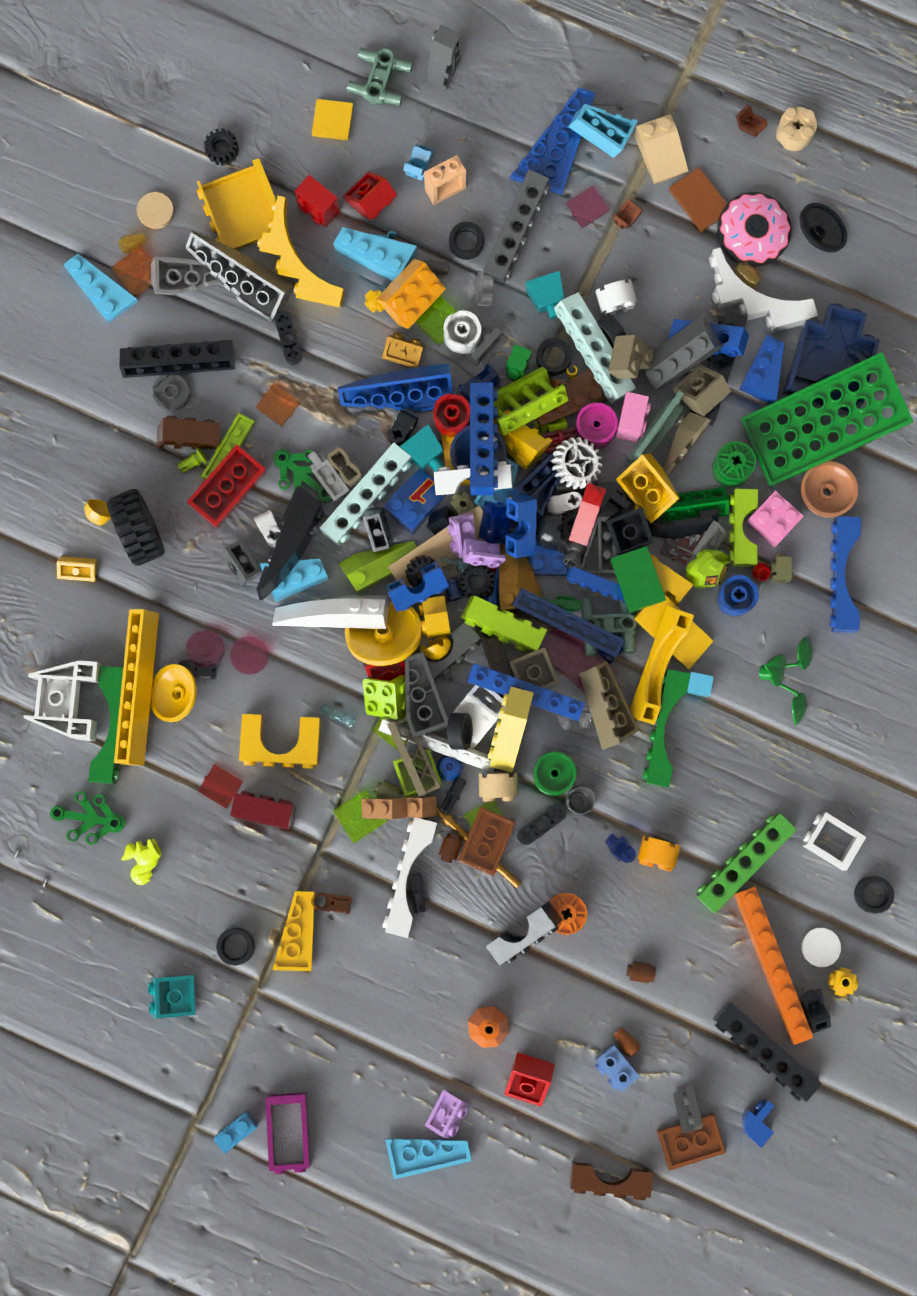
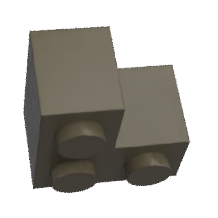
(629, 356)

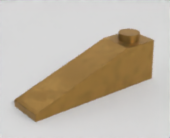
(514, 575)

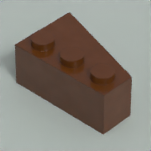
(188, 433)

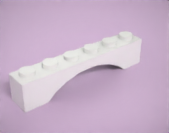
(400, 917)

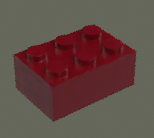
(263, 810)

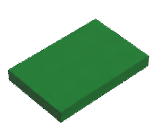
(638, 579)

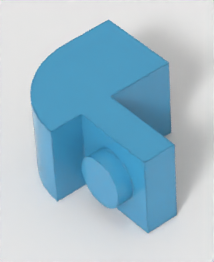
(419, 161)

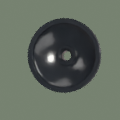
(823, 227)

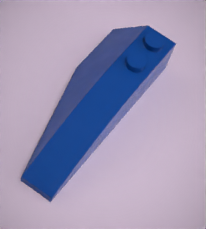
(402, 389)

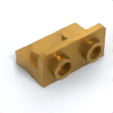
(403, 350)

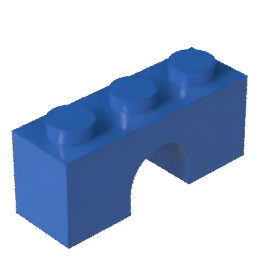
(523, 540)
(432, 583)

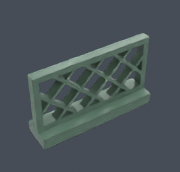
(658, 428)

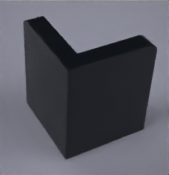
(440, 519)

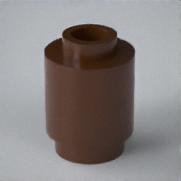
(450, 848)
(641, 972)

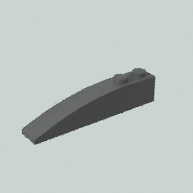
(246, 278)

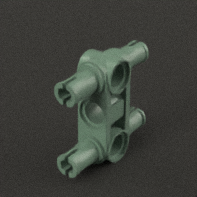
(380, 76)
(612, 623)

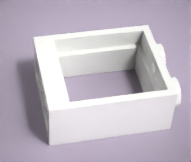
(850, 852)

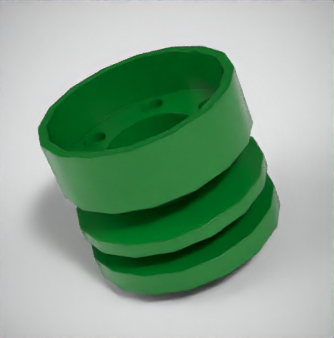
(729, 474)

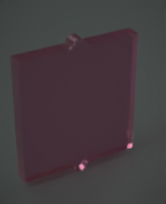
(587, 207)

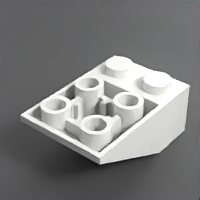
(484, 710)

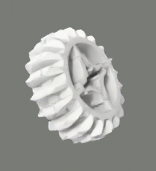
(578, 478)

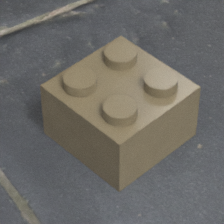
(534, 668)

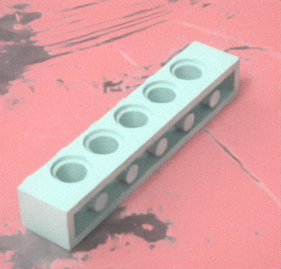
(594, 338)
(393, 455)

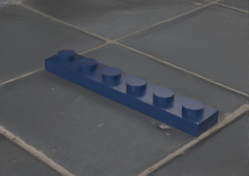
(568, 622)

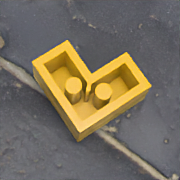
(436, 618)

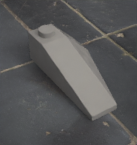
(179, 275)

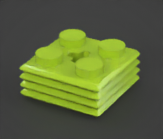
(405, 779)

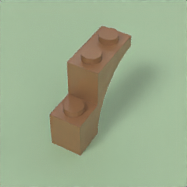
(399, 807)

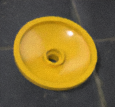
(173, 693)

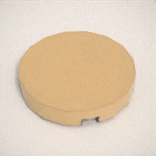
(155, 210)

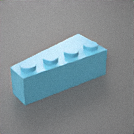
(374, 252)

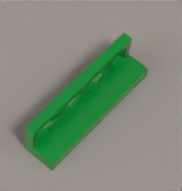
(690, 507)

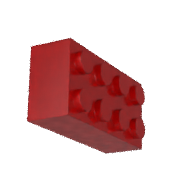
(226, 486)

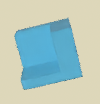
(700, 684)

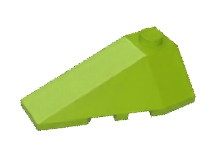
(371, 568)

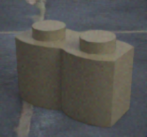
(348, 471)

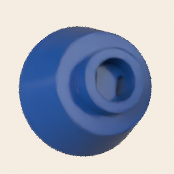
(453, 772)

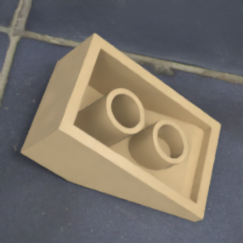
(661, 149)

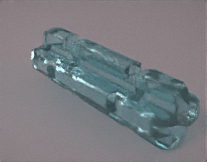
(337, 715)

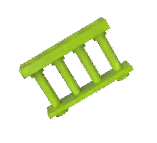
(523, 388)

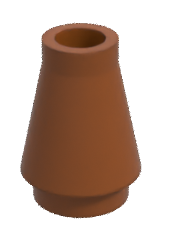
(626, 1042)

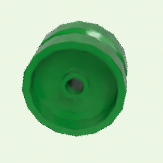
(554, 785)

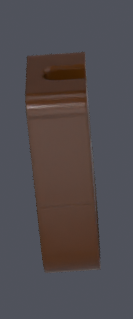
(333, 903)

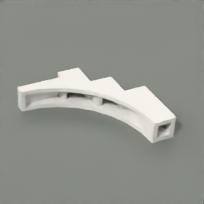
(732, 291)

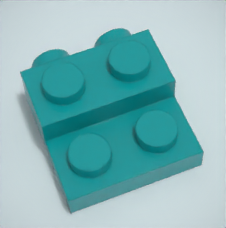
(172, 996)

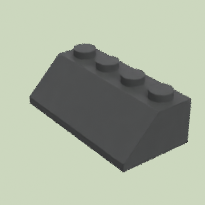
(682, 353)

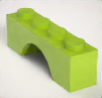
(743, 551)

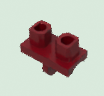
(558, 437)

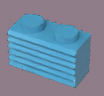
(235, 1131)

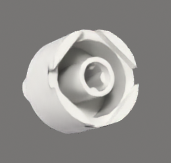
(616, 297)
(453, 327)

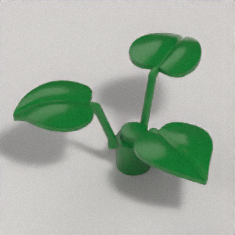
(774, 672)

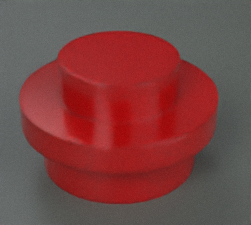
(761, 572)

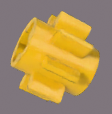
(371, 301)

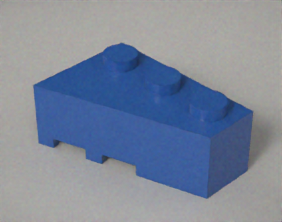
(764, 373)

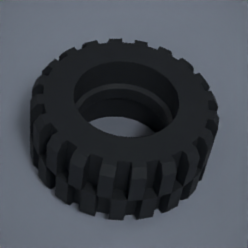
(135, 527)

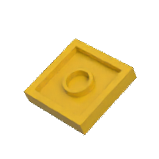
(332, 119)

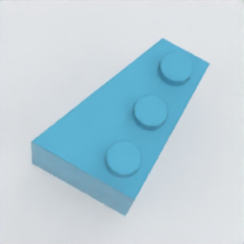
(602, 129)
(302, 577)

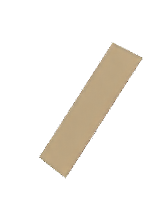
(435, 547)

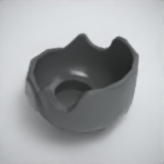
(581, 799)

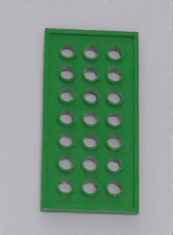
(846, 443)

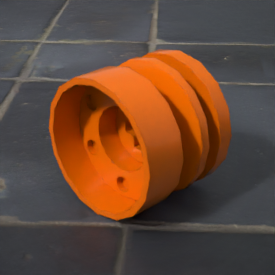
(576, 908)

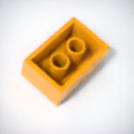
(411, 293)

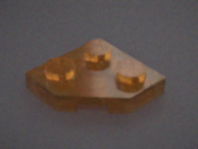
(134, 271)

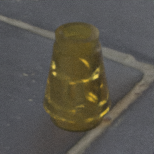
(131, 242)

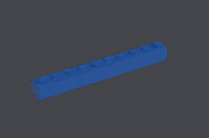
(595, 583)

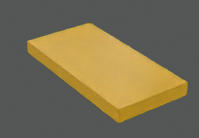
(689, 648)

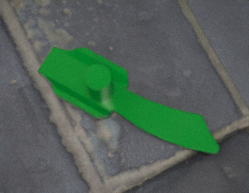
(567, 603)

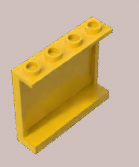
(239, 205)

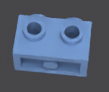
(616, 1067)

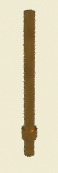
(448, 820)

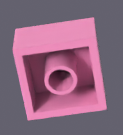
(632, 416)
(774, 519)

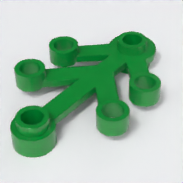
(299, 472)
(90, 819)

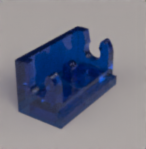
(486, 376)
(494, 523)

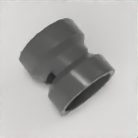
(574, 556)

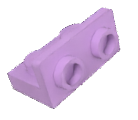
(461, 528)
(482, 553)
(447, 1115)

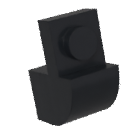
(612, 496)
(814, 1010)

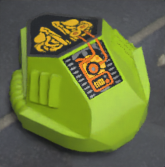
(708, 568)

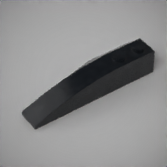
(298, 529)

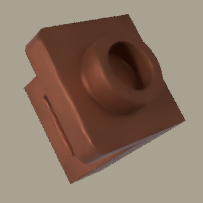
(750, 122)
(627, 214)

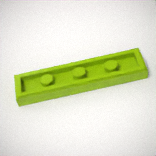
(235, 435)

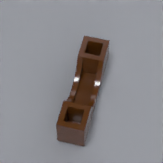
(636, 1183)

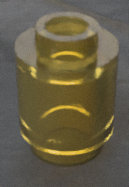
(748, 274)

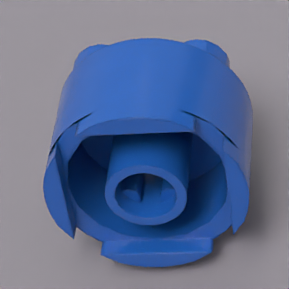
(746, 589)

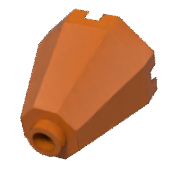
(486, 1017)

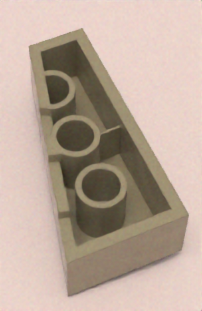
(607, 705)

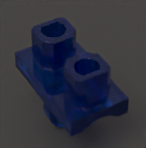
(621, 849)

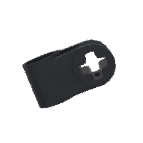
(403, 426)

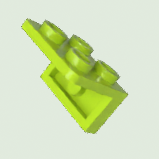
(385, 697)

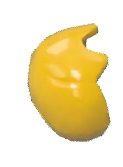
(436, 649)

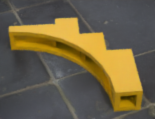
(290, 265)

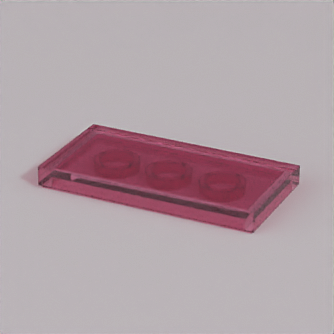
(570, 655)

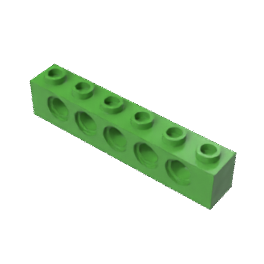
(783, 830)

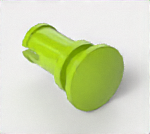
(192, 461)

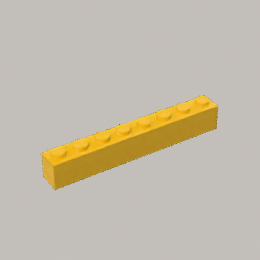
(136, 687)

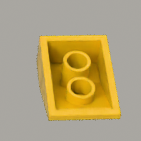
(648, 486)

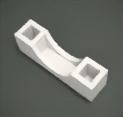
(448, 480)

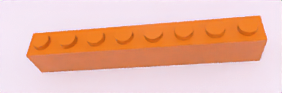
(773, 965)

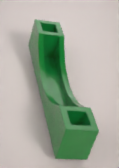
(102, 766)
(659, 768)

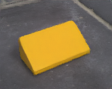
(76, 568)

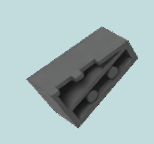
(444, 57)
(600, 551)

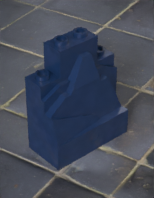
(830, 349)

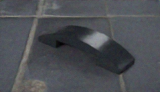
(683, 527)

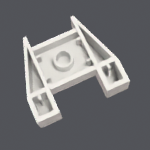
(59, 699)

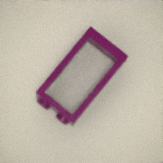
(288, 1132)

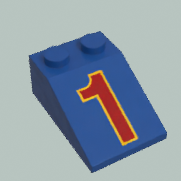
(414, 501)

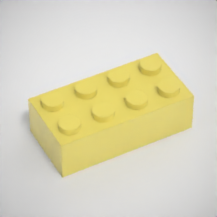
(510, 729)

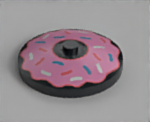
(754, 229)

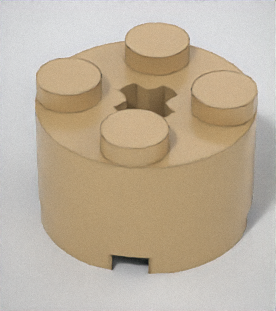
(796, 128)
(498, 786)

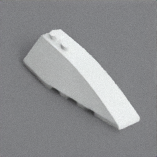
(339, 612)

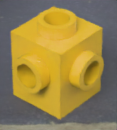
(835, 982)

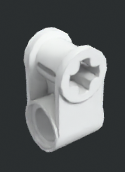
(562, 503)
(268, 526)

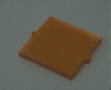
(277, 404)

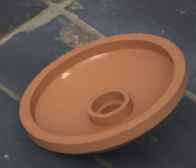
(841, 487)

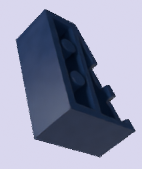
(538, 483)

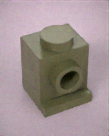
(457, 499)
(781, 569)

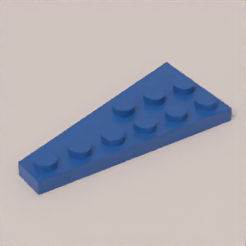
(557, 146)

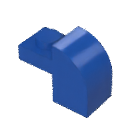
(753, 1124)

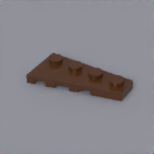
(580, 392)

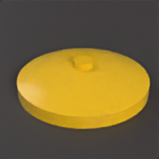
(386, 645)

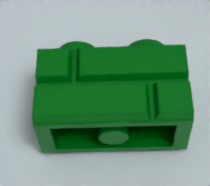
(518, 363)

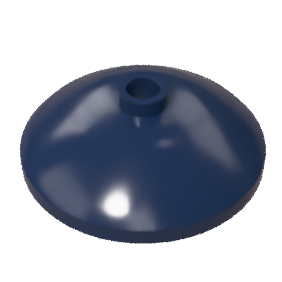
(461, 448)

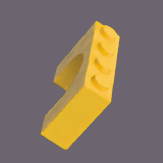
(304, 753)

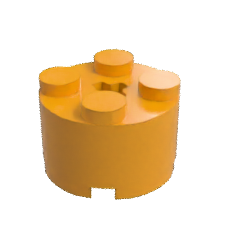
(658, 852)

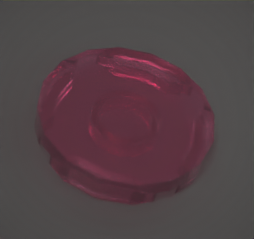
(205, 648)
(249, 655)

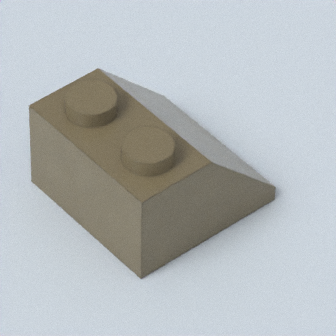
(703, 389)

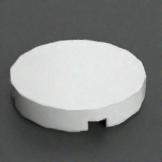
(821, 947)

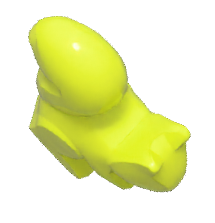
(146, 857)

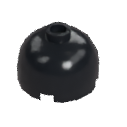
(548, 530)

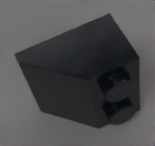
(629, 529)

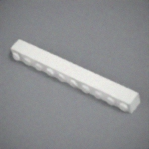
(441, 746)

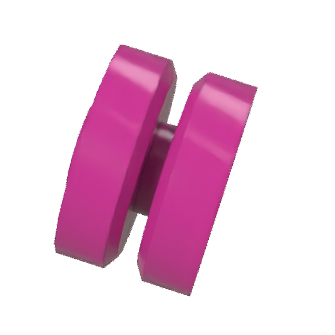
(596, 415)

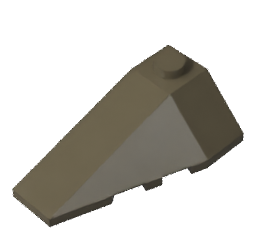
(688, 432)

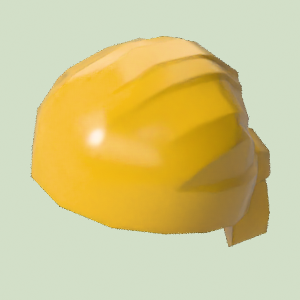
(97, 511)

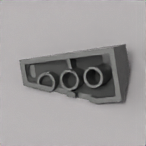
(423, 704)

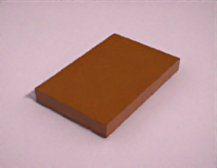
(698, 199)
(486, 841)
(693, 1146)

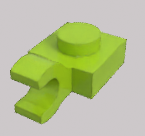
(554, 426)

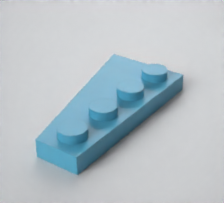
(102, 291)
(424, 1155)

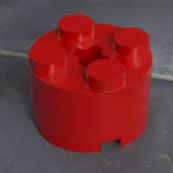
(455, 405)

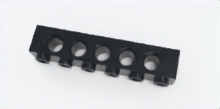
(177, 358)
(726, 362)
(808, 1083)

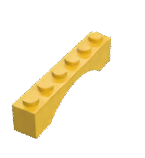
(671, 631)

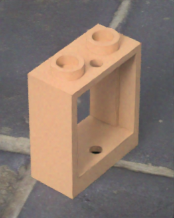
(452, 177)

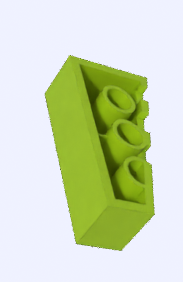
(503, 625)

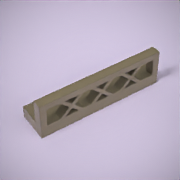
(408, 762)

